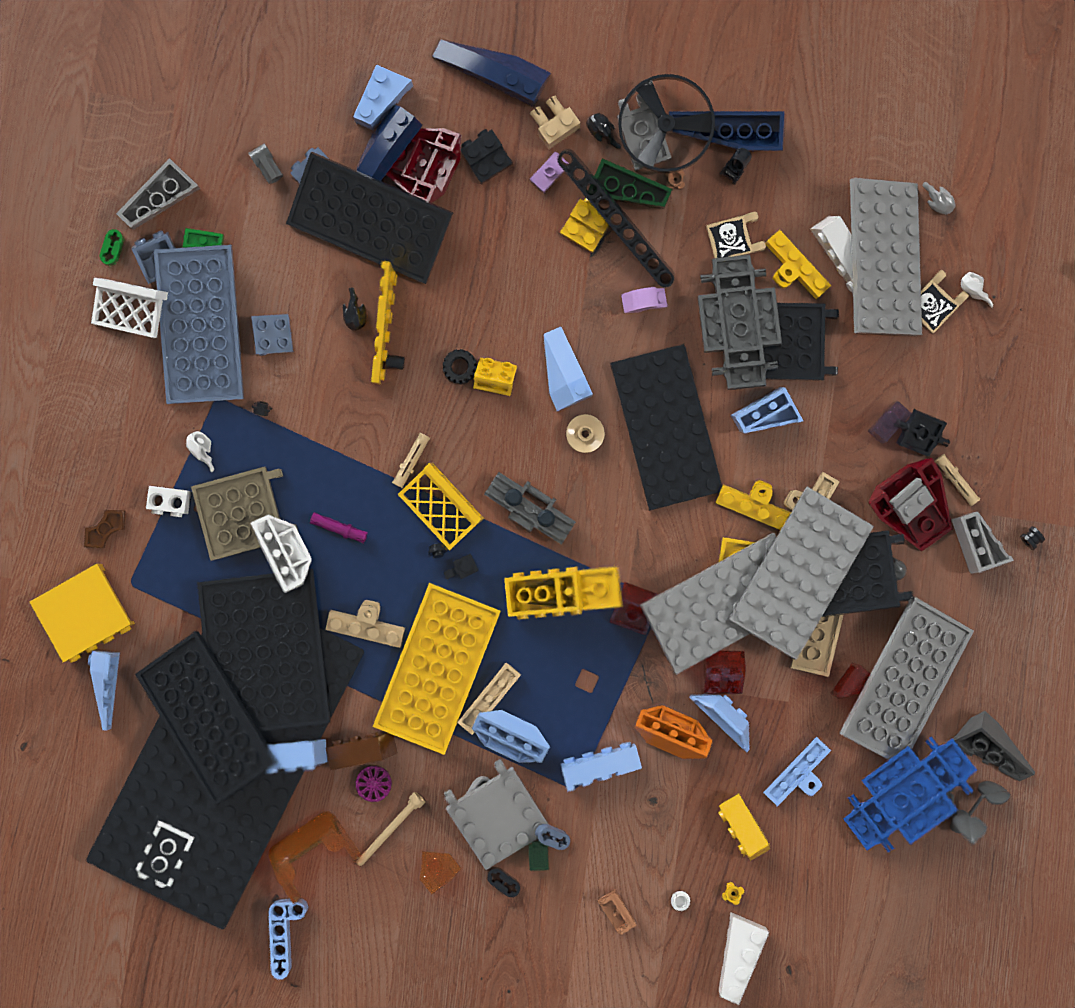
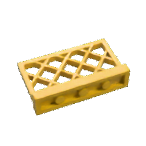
(452, 494)

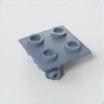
(272, 334)

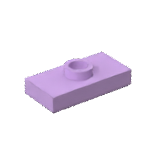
(547, 173)

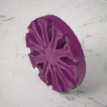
(373, 783)

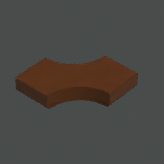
(111, 522)

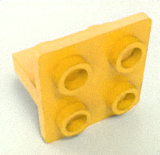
(494, 376)

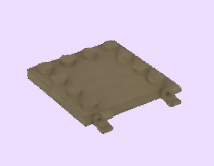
(230, 506)

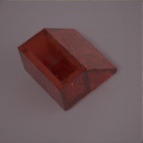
(724, 672)

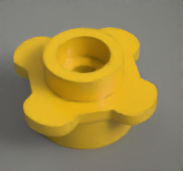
(735, 899)

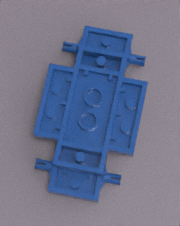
(910, 794)

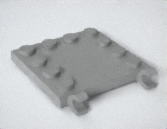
(496, 816)

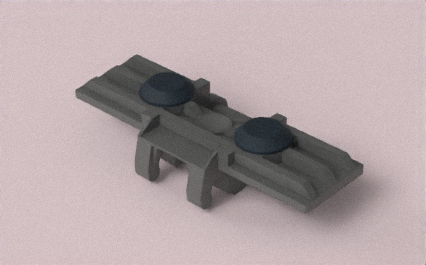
(527, 514)

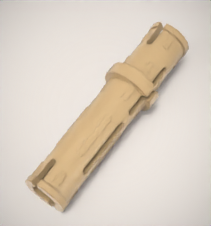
(952, 473)
(399, 480)

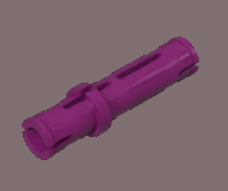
(346, 531)

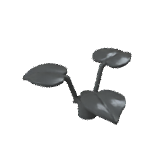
(972, 827)

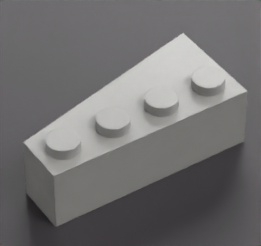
(159, 193)

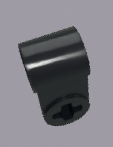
(736, 165)

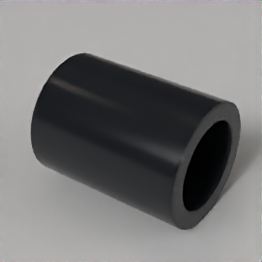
(395, 362)

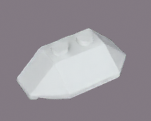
(283, 550)

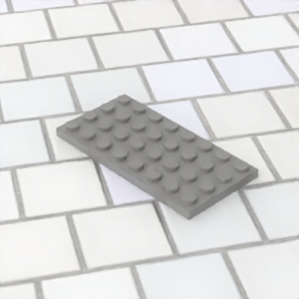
(885, 257)
(801, 573)
(695, 614)
(907, 680)

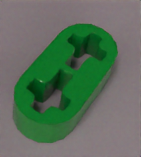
(116, 248)

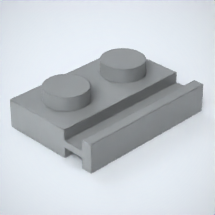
(911, 500)

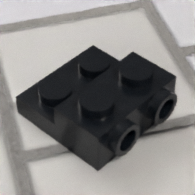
(485, 155)

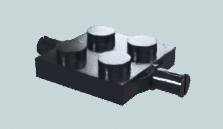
(921, 432)

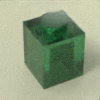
(538, 856)

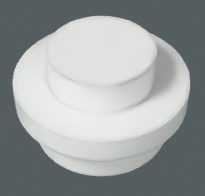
(680, 900)

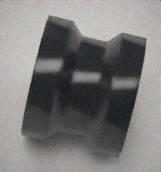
(1032, 538)

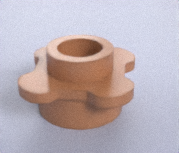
(679, 183)

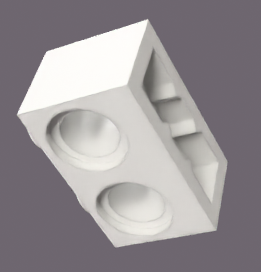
(169, 496)

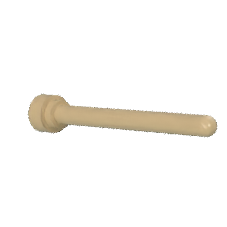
(415, 802)

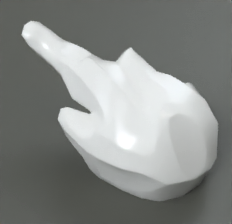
(973, 285)
(198, 446)

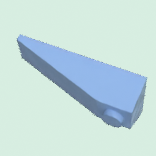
(564, 373)
(104, 678)

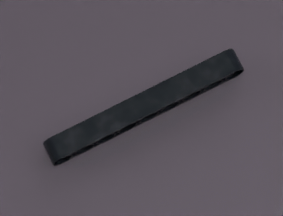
(614, 208)

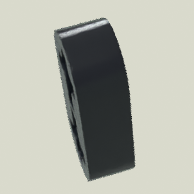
(501, 885)

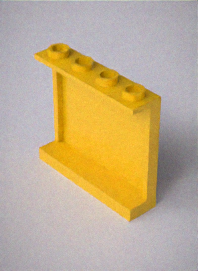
(81, 614)

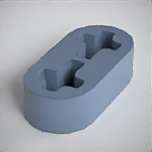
(551, 840)

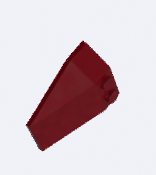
(428, 163)
(928, 524)

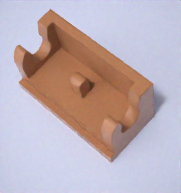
(617, 912)

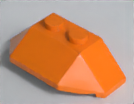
(673, 732)

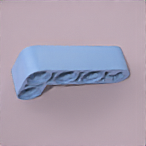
(283, 938)

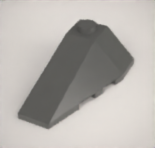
(989, 741)

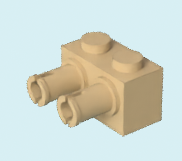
(559, 127)

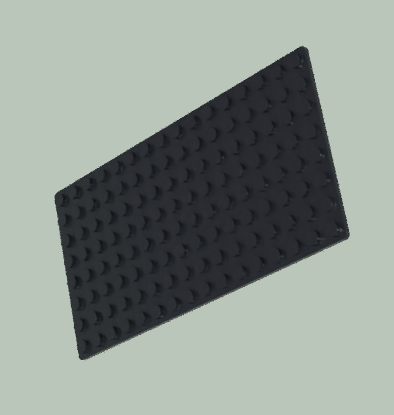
(226, 836)

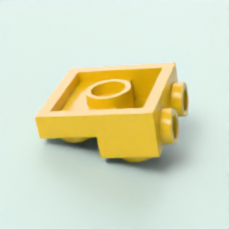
(585, 226)

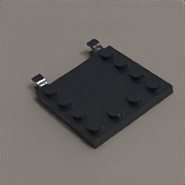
(803, 343)
(870, 579)

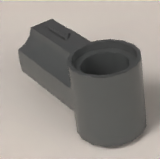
(264, 160)

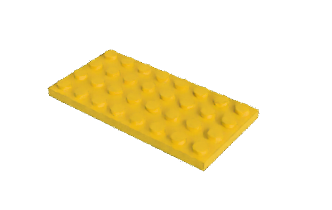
(436, 668)

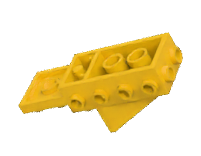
(562, 592)

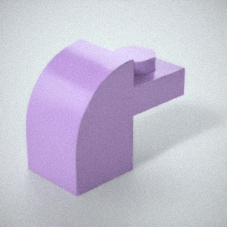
(644, 299)

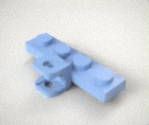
(799, 773)

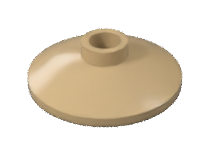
(585, 423)

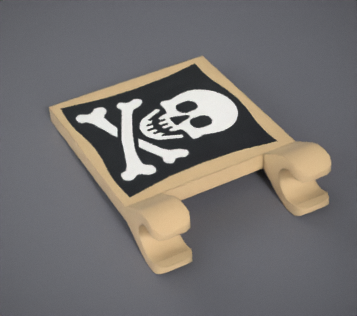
(732, 238)
(937, 304)

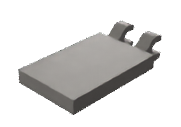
(638, 130)

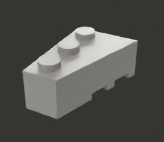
(978, 543)

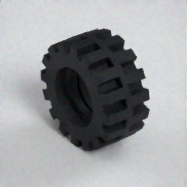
(459, 354)

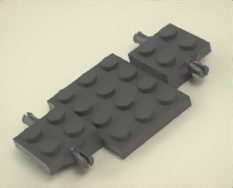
(739, 321)

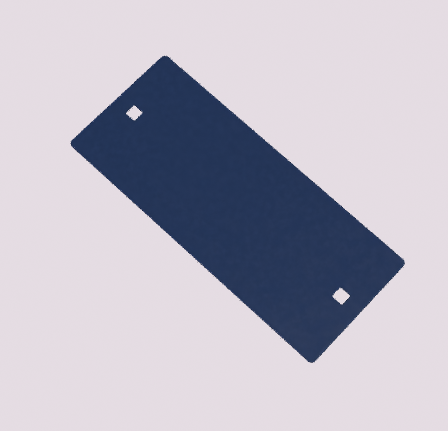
(395, 573)

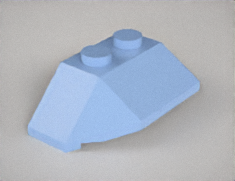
(725, 716)
(510, 736)

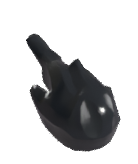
(601, 127)
(353, 315)

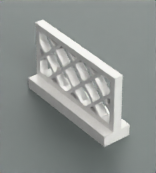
(133, 292)

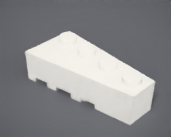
(837, 243)
(741, 953)

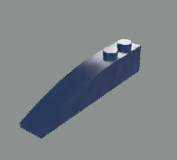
(496, 69)
(742, 129)
(388, 142)

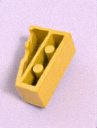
(743, 827)

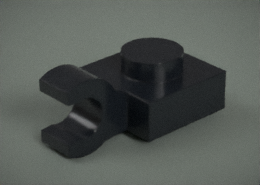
(464, 567)

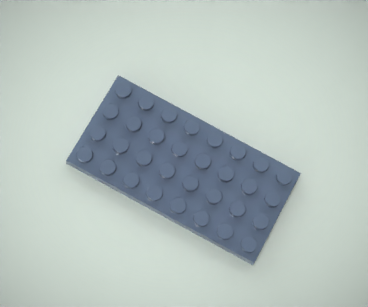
(199, 324)

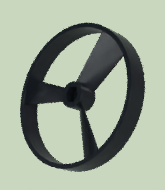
(666, 123)

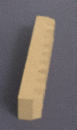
(490, 696)

